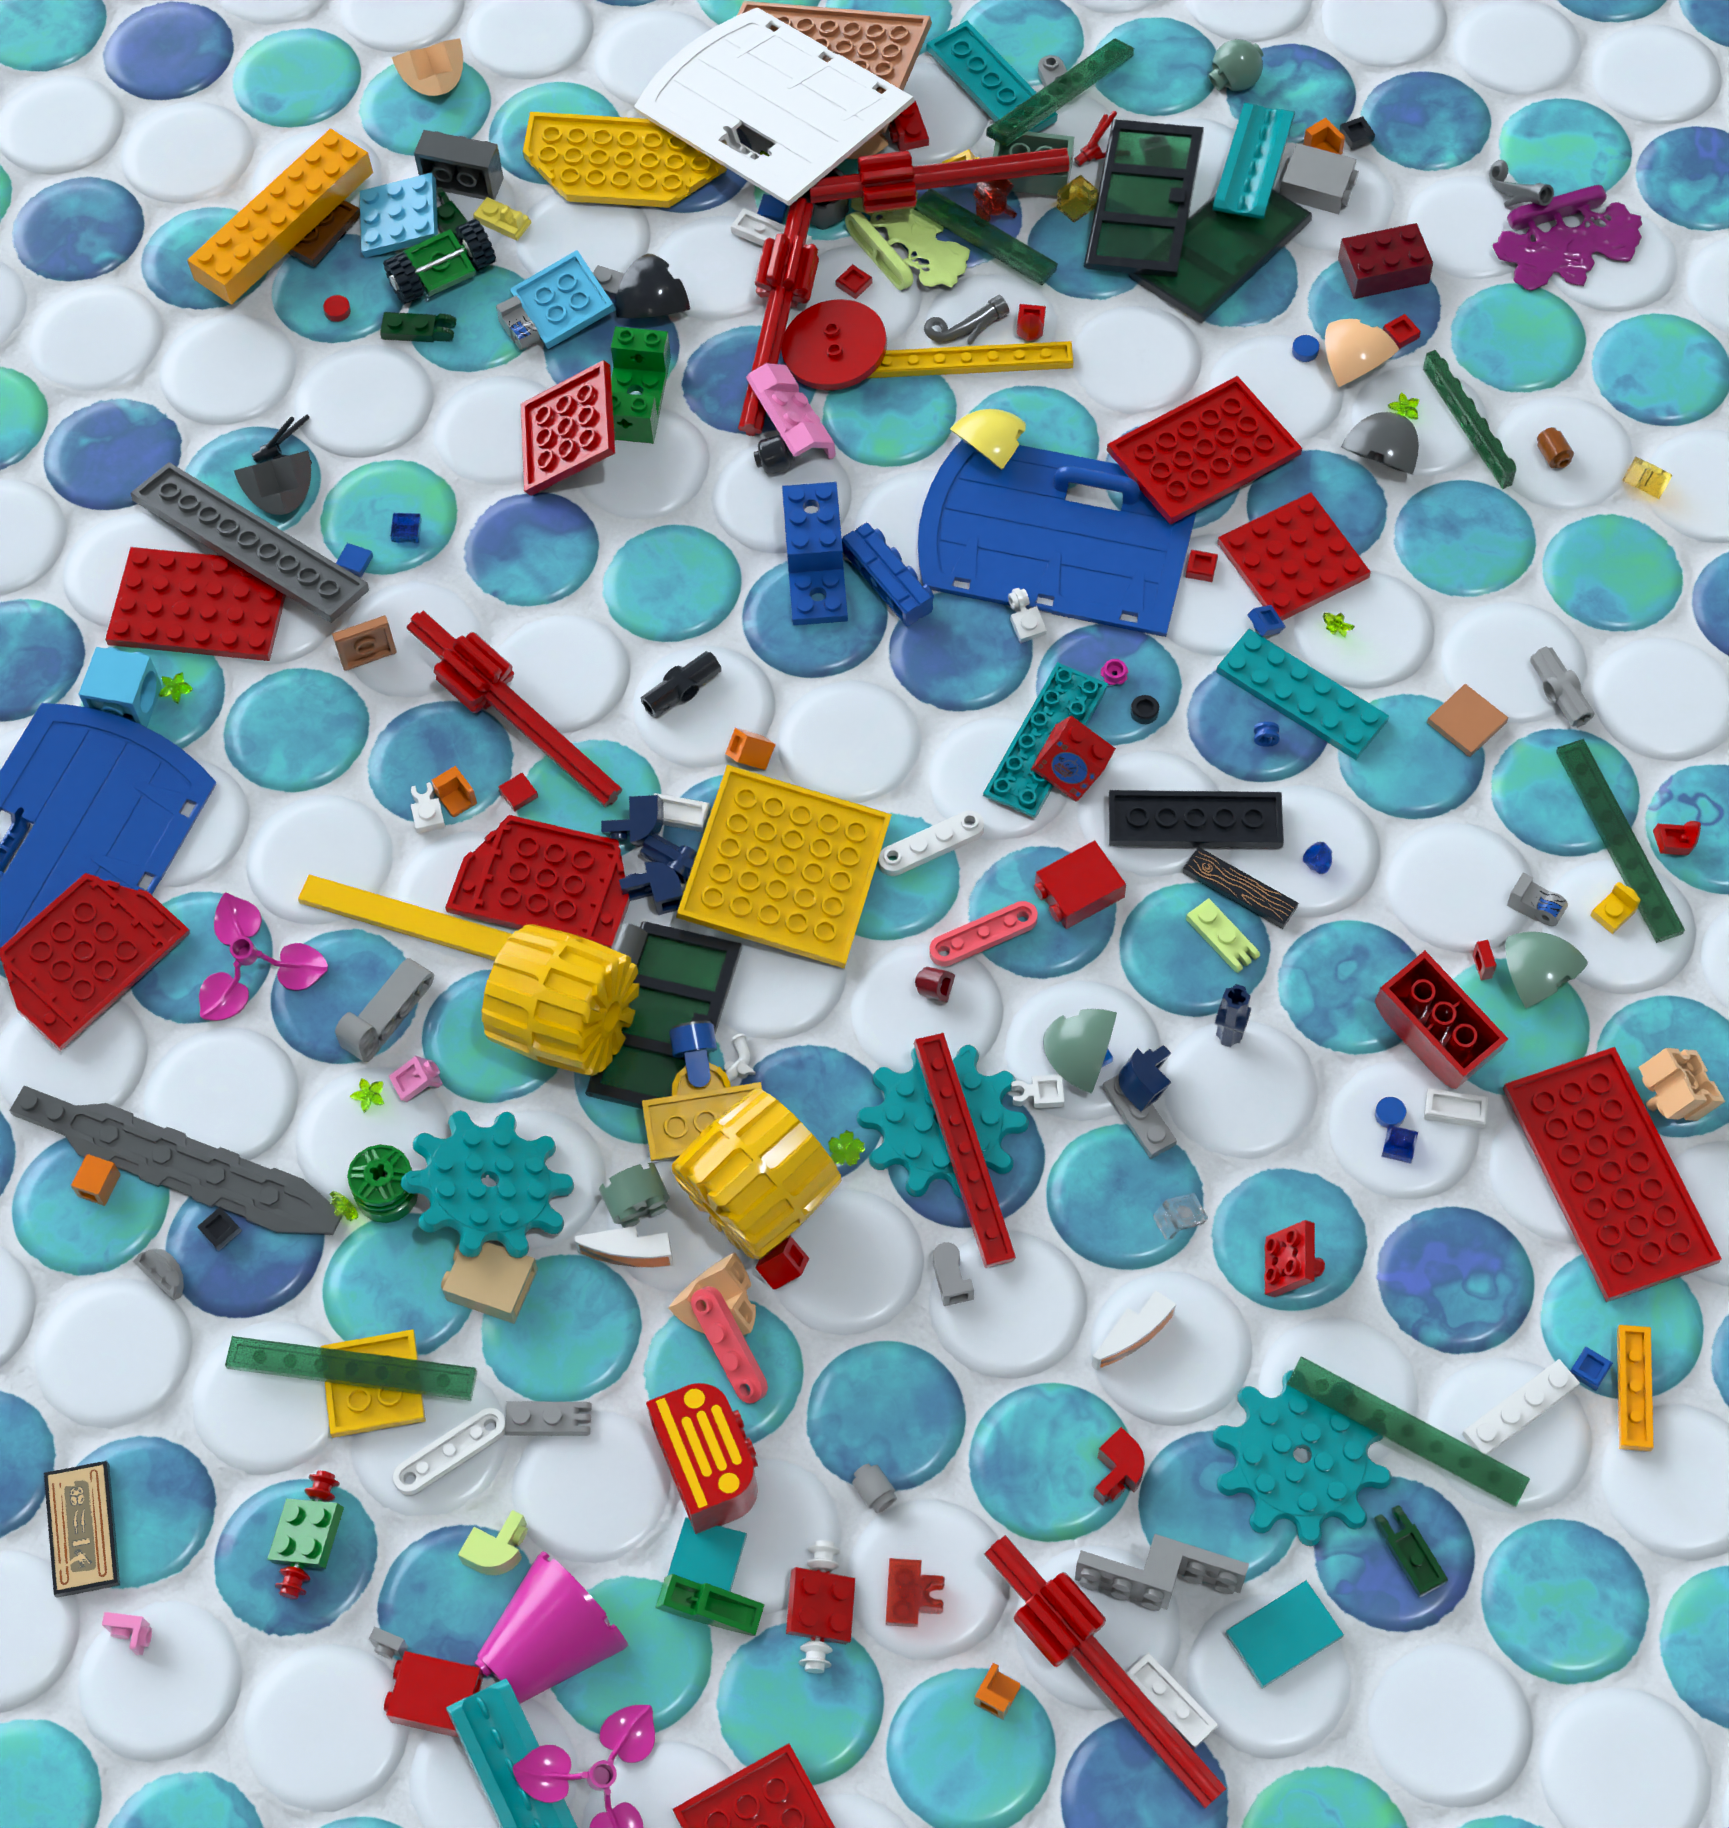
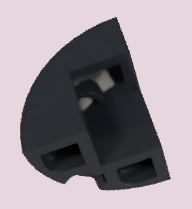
(650, 290)

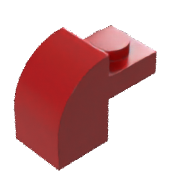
(1126, 1463)

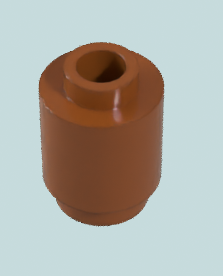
(1555, 448)

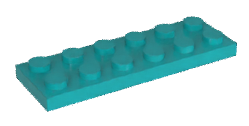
(983, 72)
(1302, 694)

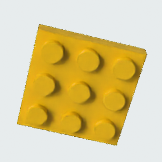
(370, 1409)

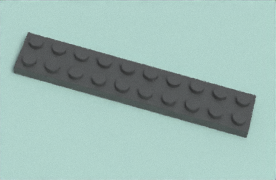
(250, 542)

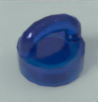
(1318, 857)

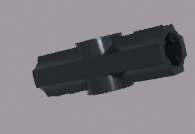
(681, 684)

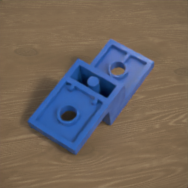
(814, 553)

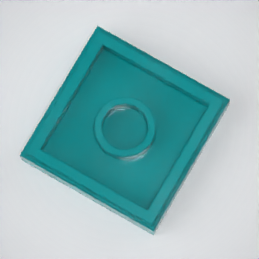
(708, 1555)

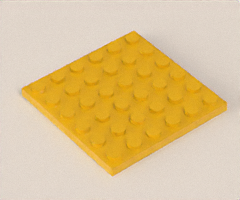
(784, 866)

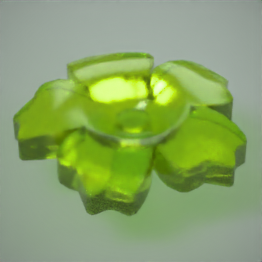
(846, 1148)
(343, 1205)

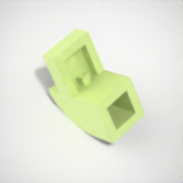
(493, 1554)

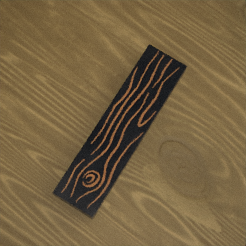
(1240, 887)

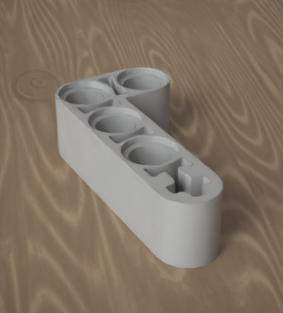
(385, 1012)

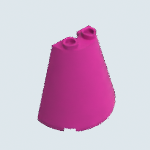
(548, 1632)

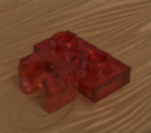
(910, 1593)

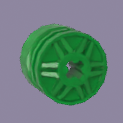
(381, 1199)

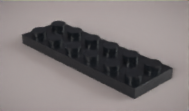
(1195, 819)

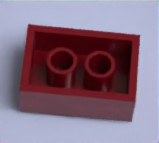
(1385, 260)

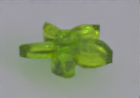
(1405, 407)
(1336, 623)
(175, 687)
(369, 1094)

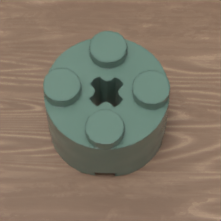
(635, 1194)

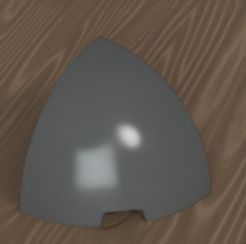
(1386, 439)
(277, 484)

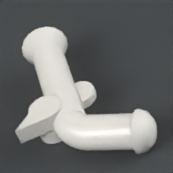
(740, 1067)

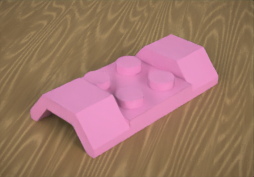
(789, 410)

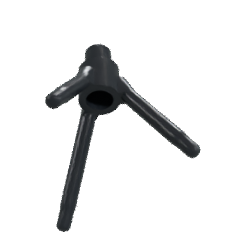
(272, 449)

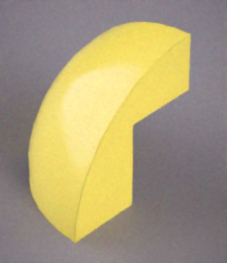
(991, 433)

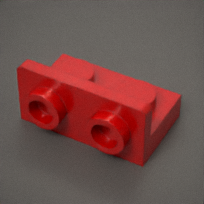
(909, 129)

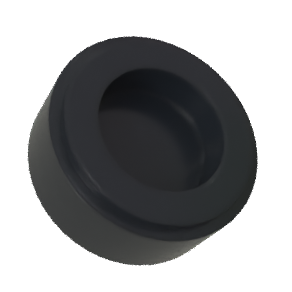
(1144, 709)

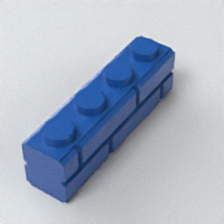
(887, 574)

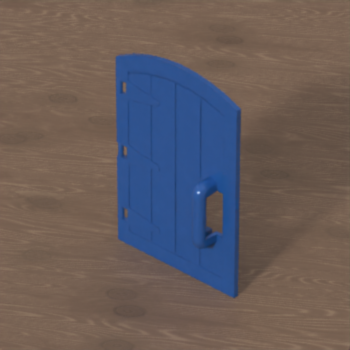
(1022, 533)
(99, 804)

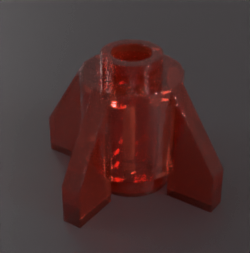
(992, 199)

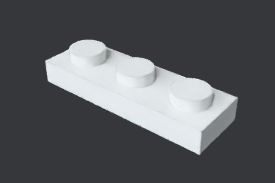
(758, 228)
(1172, 1701)

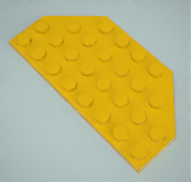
(615, 160)

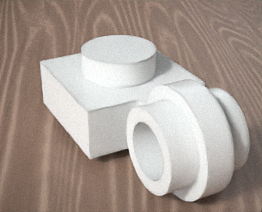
(1027, 622)

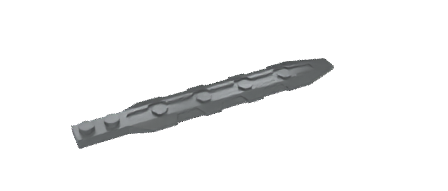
(183, 1164)

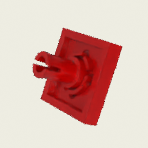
(1291, 1259)

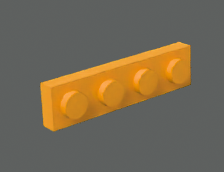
(1635, 1388)

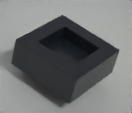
(1357, 132)
(219, 1228)

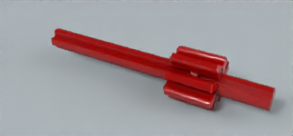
(891, 181)
(786, 277)
(479, 679)
(1063, 1625)

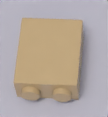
(490, 1282)

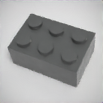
(460, 164)

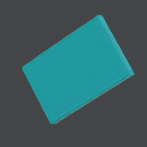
(1284, 1634)

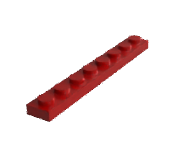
(964, 1150)

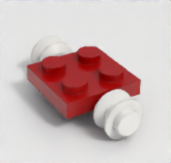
(820, 1606)

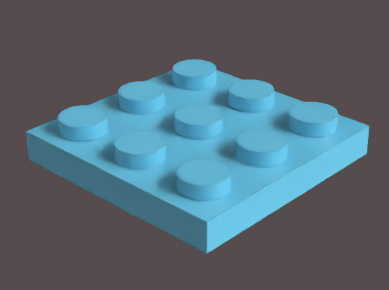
(398, 215)
(563, 299)

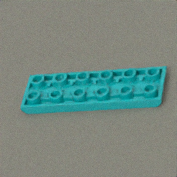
(1253, 161)
(1063, 695)
(496, 1739)

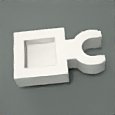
(426, 810)
(1044, 1091)

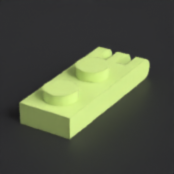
(1222, 935)

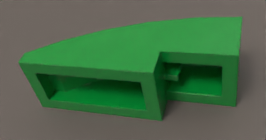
(709, 1605)

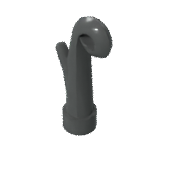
(1538, 194)
(973, 324)

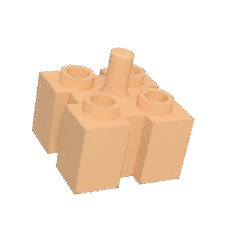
(1680, 1085)

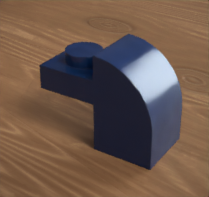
(645, 819)
(659, 882)
(1142, 1079)

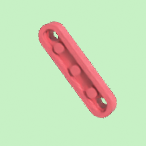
(983, 933)
(729, 1344)

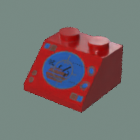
(1073, 758)

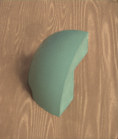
(1541, 964)
(1079, 1046)

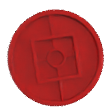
(834, 344)

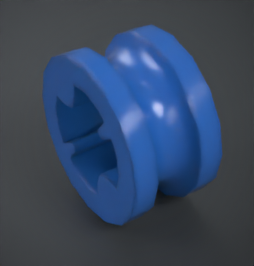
(1266, 734)

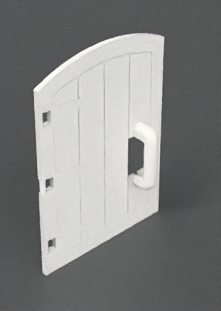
(779, 90)

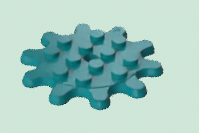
(916, 1139)
(480, 1211)
(1293, 1489)

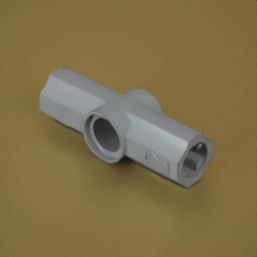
(1562, 686)

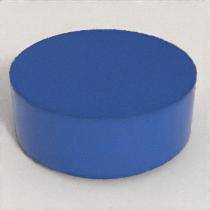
(1305, 348)
(1390, 1112)

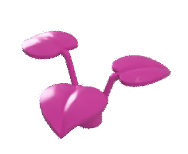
(234, 925)
(547, 1768)

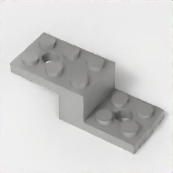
(1157, 1580)

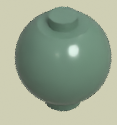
(1236, 65)

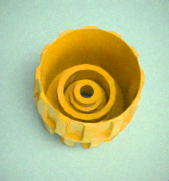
(559, 999)
(757, 1173)

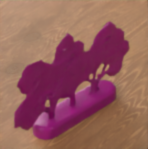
(1564, 247)

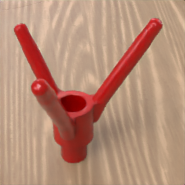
(1092, 149)

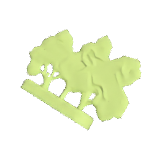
(919, 235)

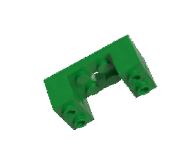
(641, 365)

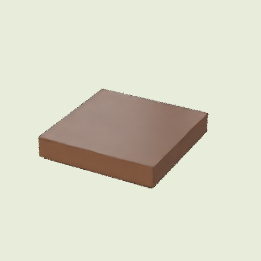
(364, 643)
(1467, 720)

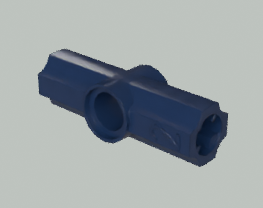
(678, 858)
(1233, 1015)

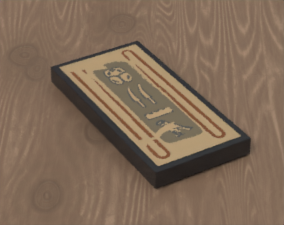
(81, 1529)

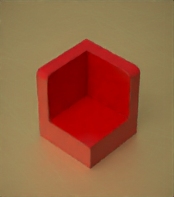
(783, 1263)

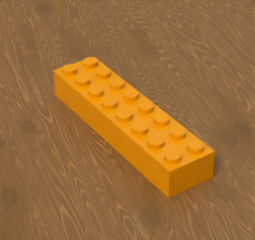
(280, 216)

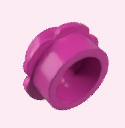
(1116, 666)

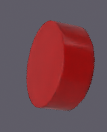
(337, 308)

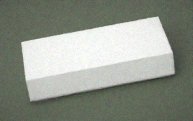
(684, 813)
(1456, 1108)

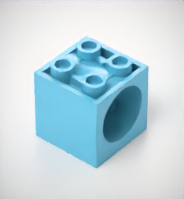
(121, 684)

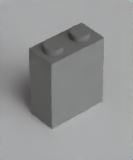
(1319, 178)

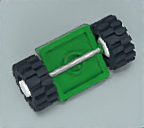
(440, 262)

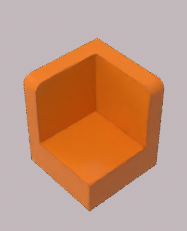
(1324, 137)
(750, 748)
(454, 791)
(95, 1179)
(996, 1692)

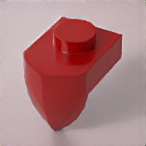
(1031, 321)
(1677, 838)

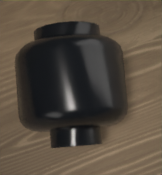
(773, 455)

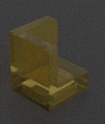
(1077, 198)
(1647, 477)

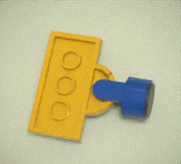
(698, 1093)

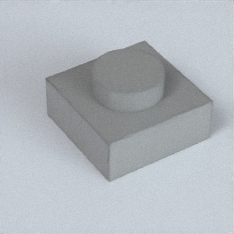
(387, 1643)

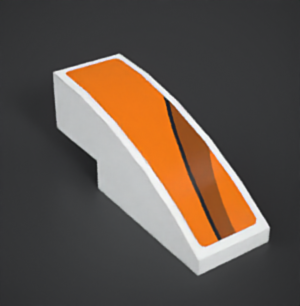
(626, 1249)
(1134, 1330)

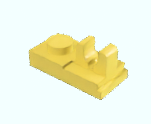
(502, 218)

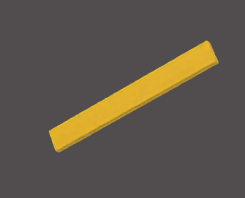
(975, 359)
(402, 917)

